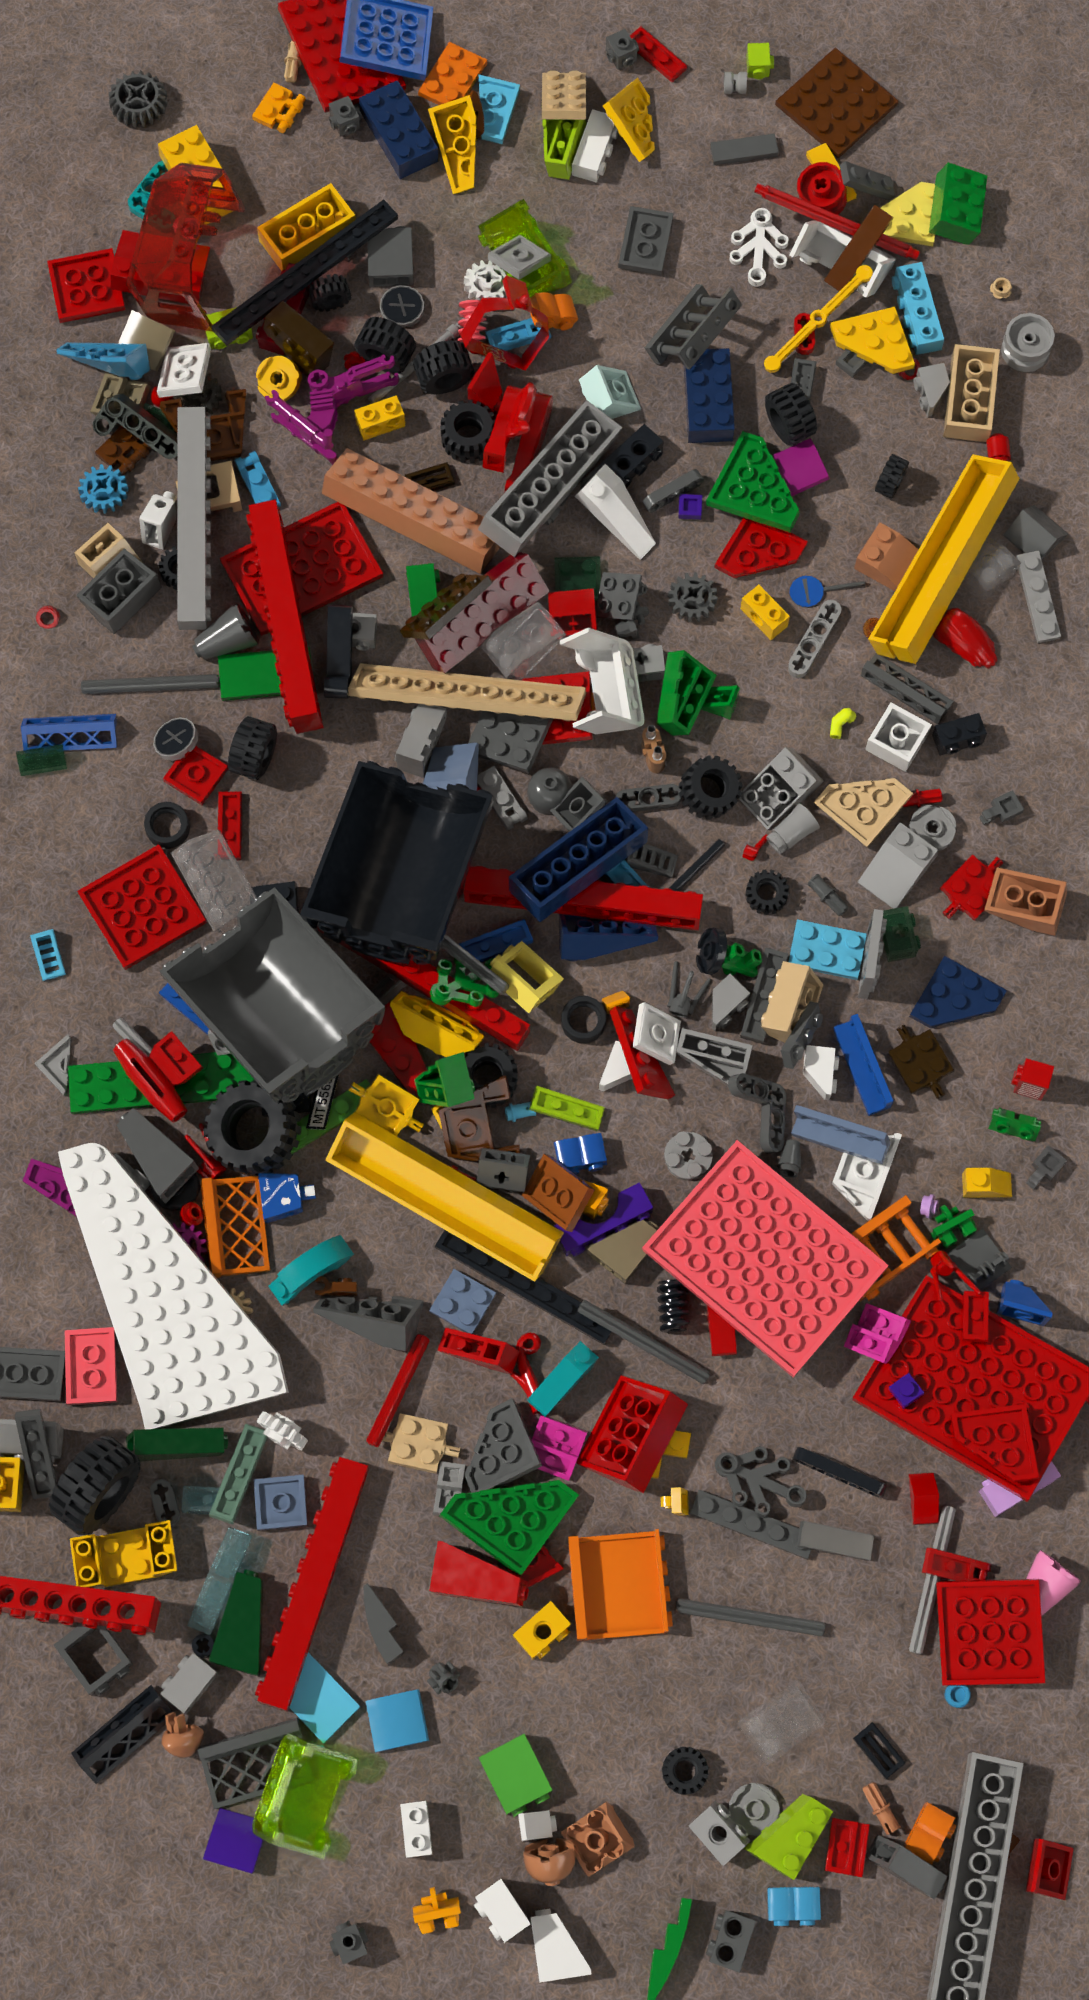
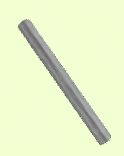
(930, 1588)

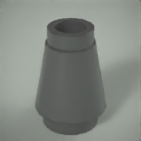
(790, 1160)

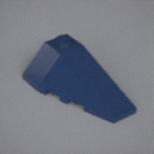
(589, 938)

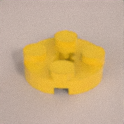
(290, 375)

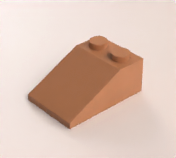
(886, 556)
(1027, 900)

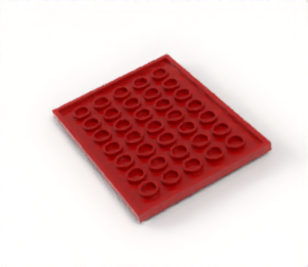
(976, 1376)

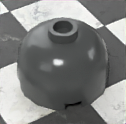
(548, 789)

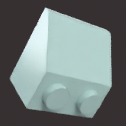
(609, 391)

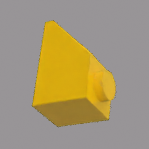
(986, 1183)

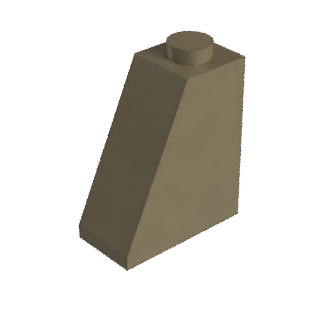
(623, 1251)

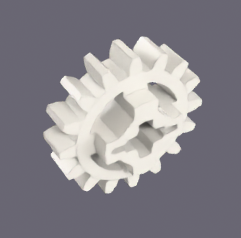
(484, 281)
(282, 1430)

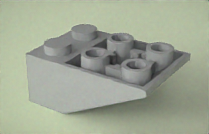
(780, 787)

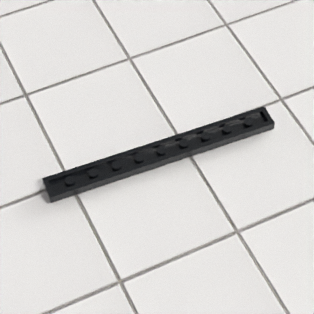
(305, 272)

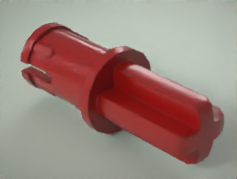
(924, 797)

